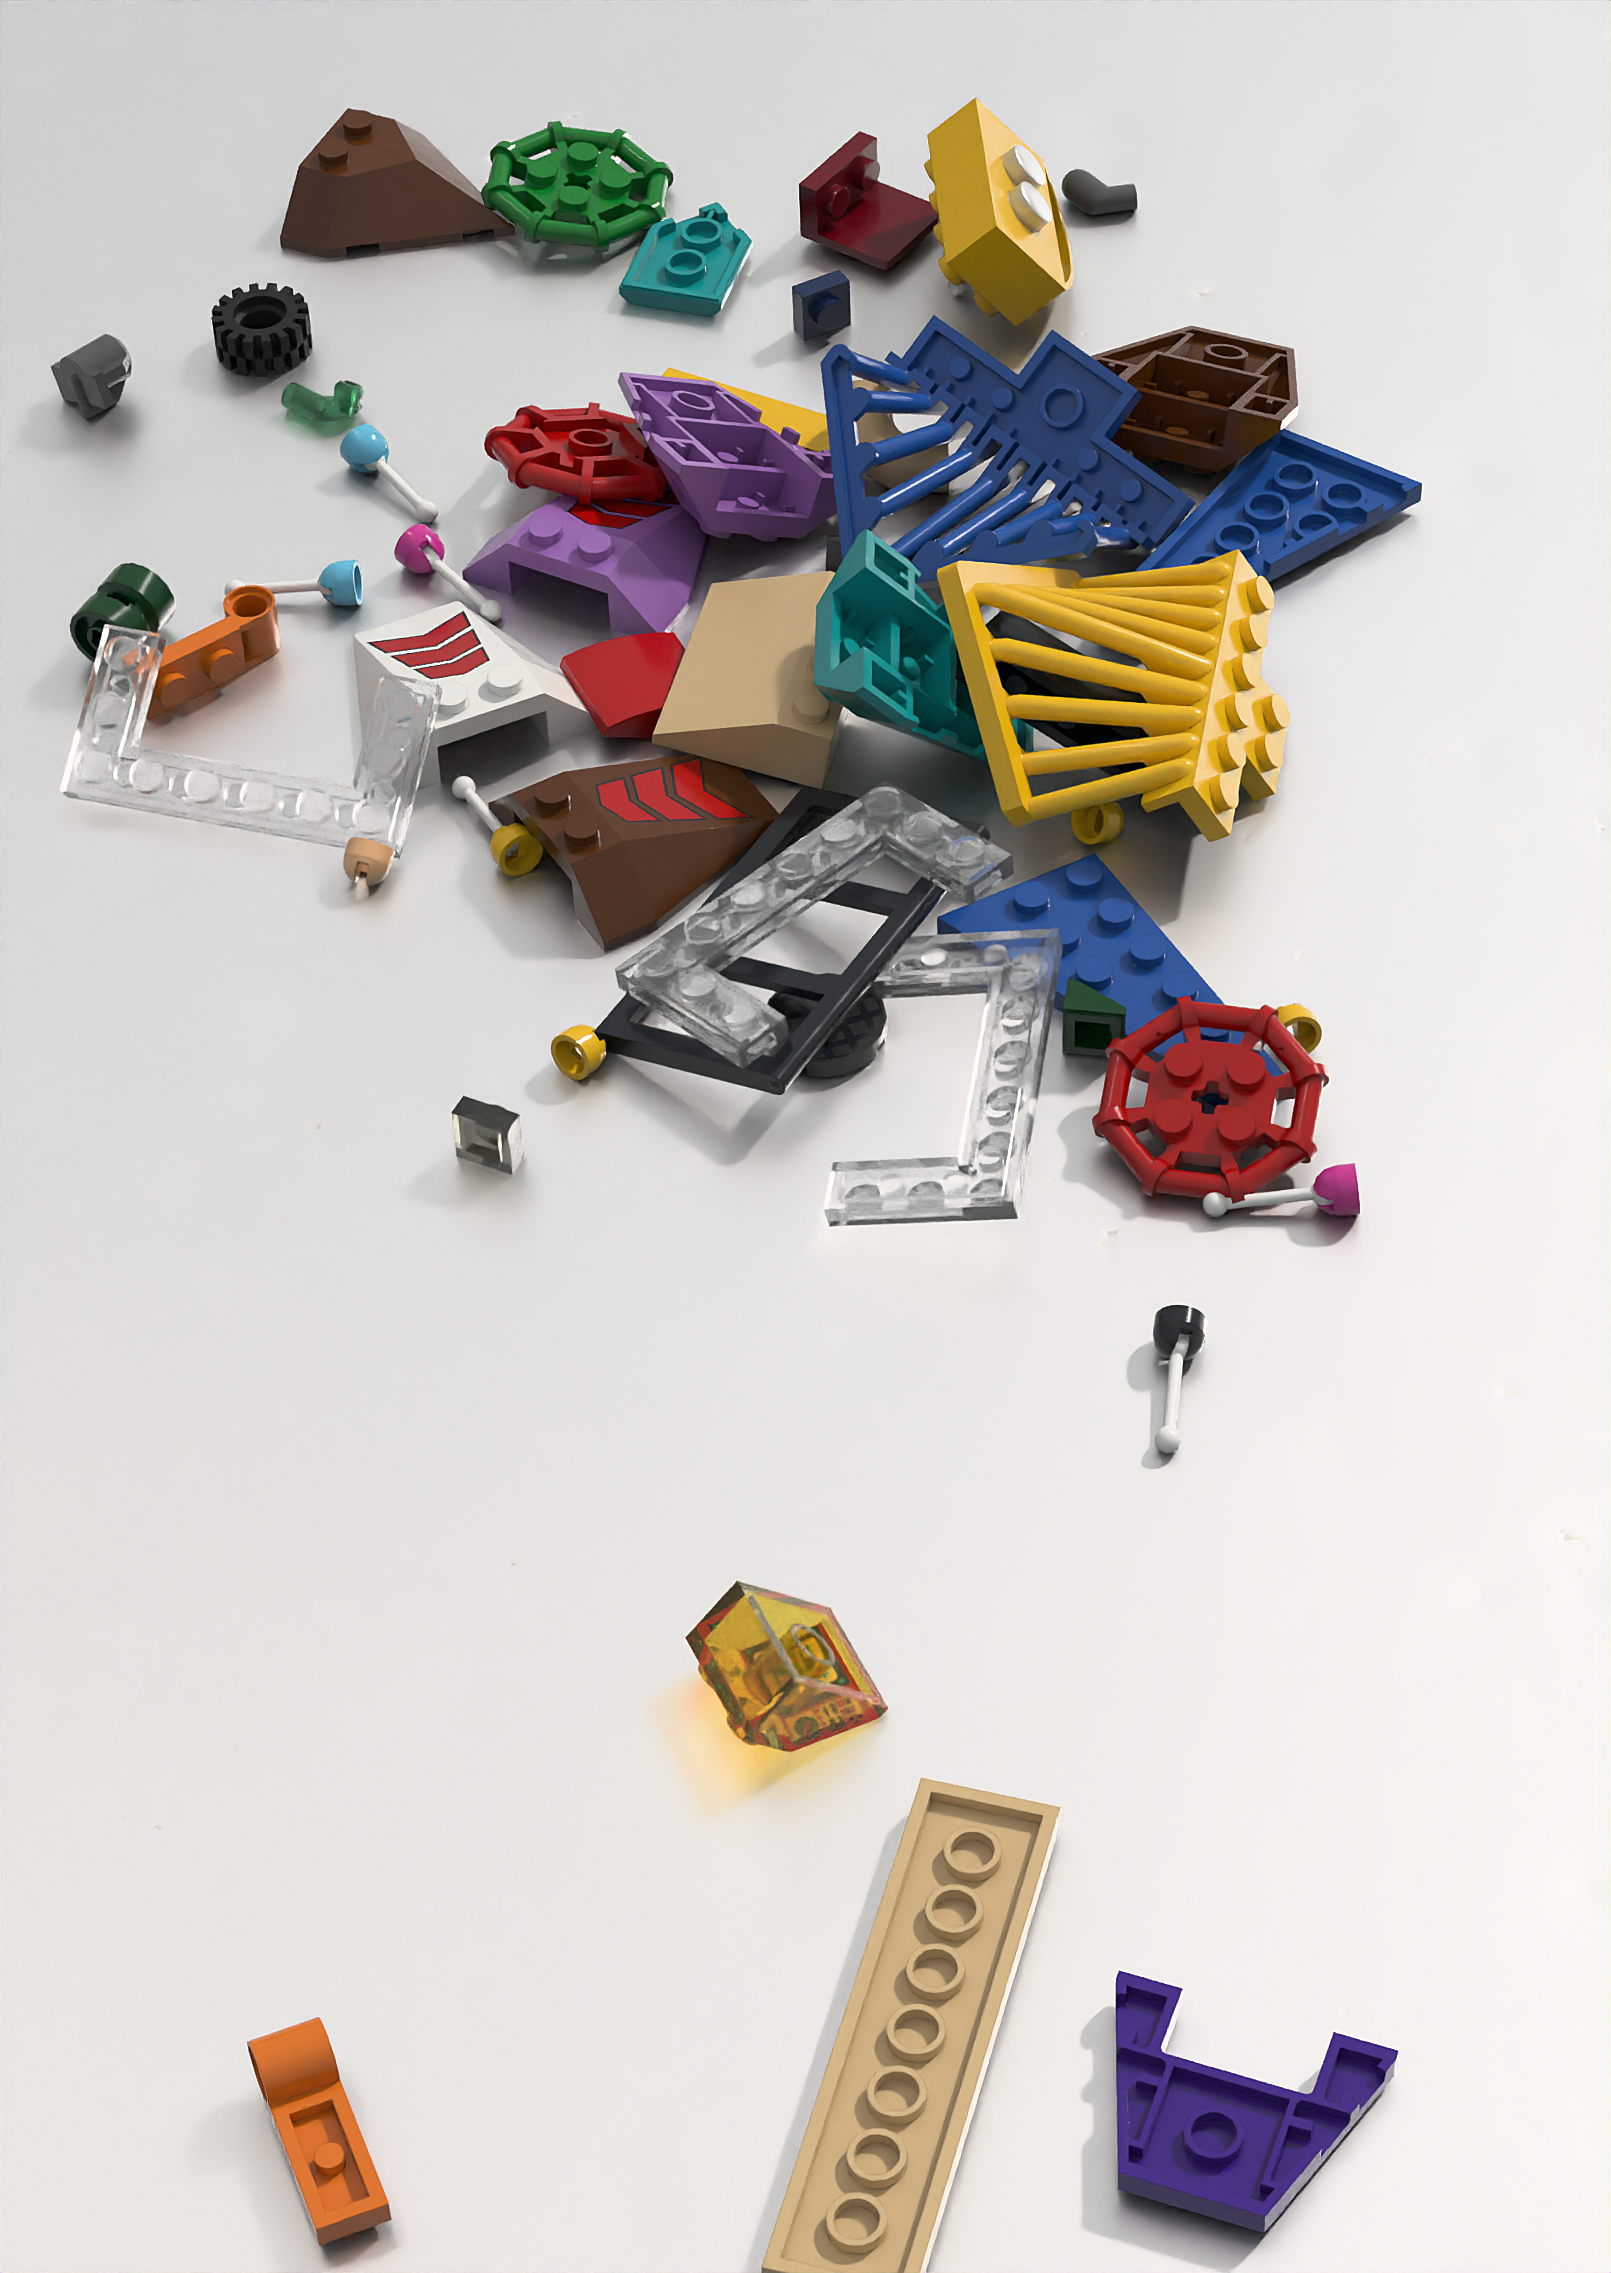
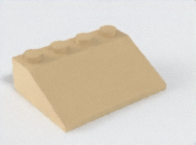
(750, 682)

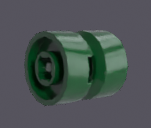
(127, 599)

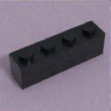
(1029, 681)

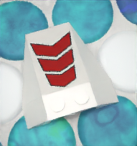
(482, 675)

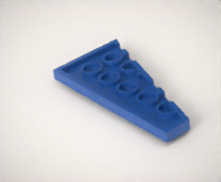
(1287, 507)
(1105, 946)

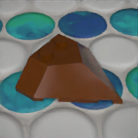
(381, 186)

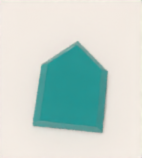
(688, 264)

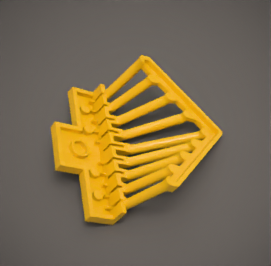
(1205, 706)

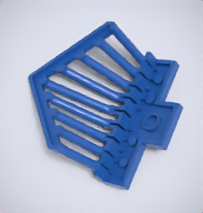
(1038, 425)

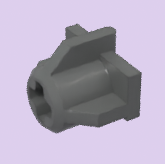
(94, 374)

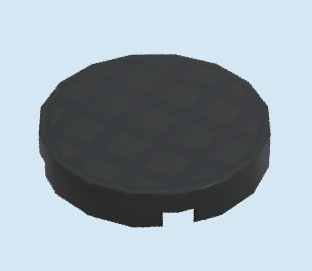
(852, 1042)

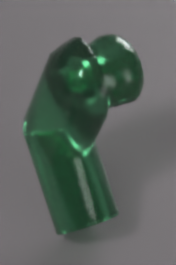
(324, 408)

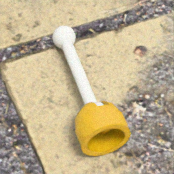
(514, 838)

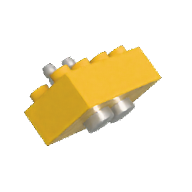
(996, 216)

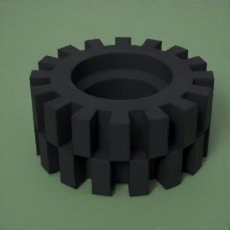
(262, 329)

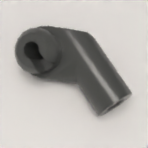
(1095, 197)

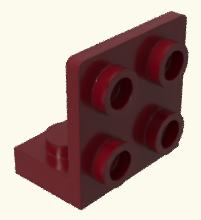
(858, 214)

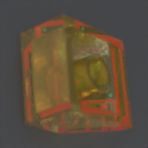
(782, 1669)

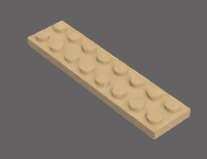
(915, 2035)

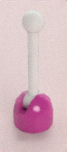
(423, 552)
(1333, 1192)

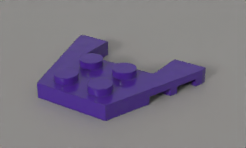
(1219, 2136)

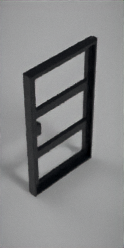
(833, 995)

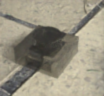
(487, 1135)

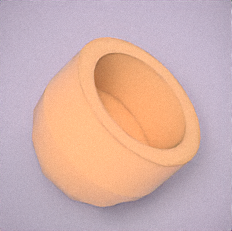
(369, 858)

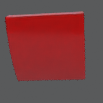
(625, 681)

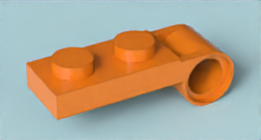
(219, 651)
(318, 2130)

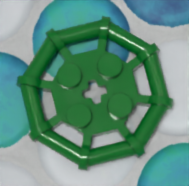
(577, 186)

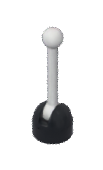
(1180, 1336)

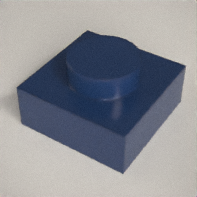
(821, 305)

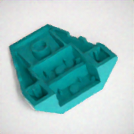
(894, 653)

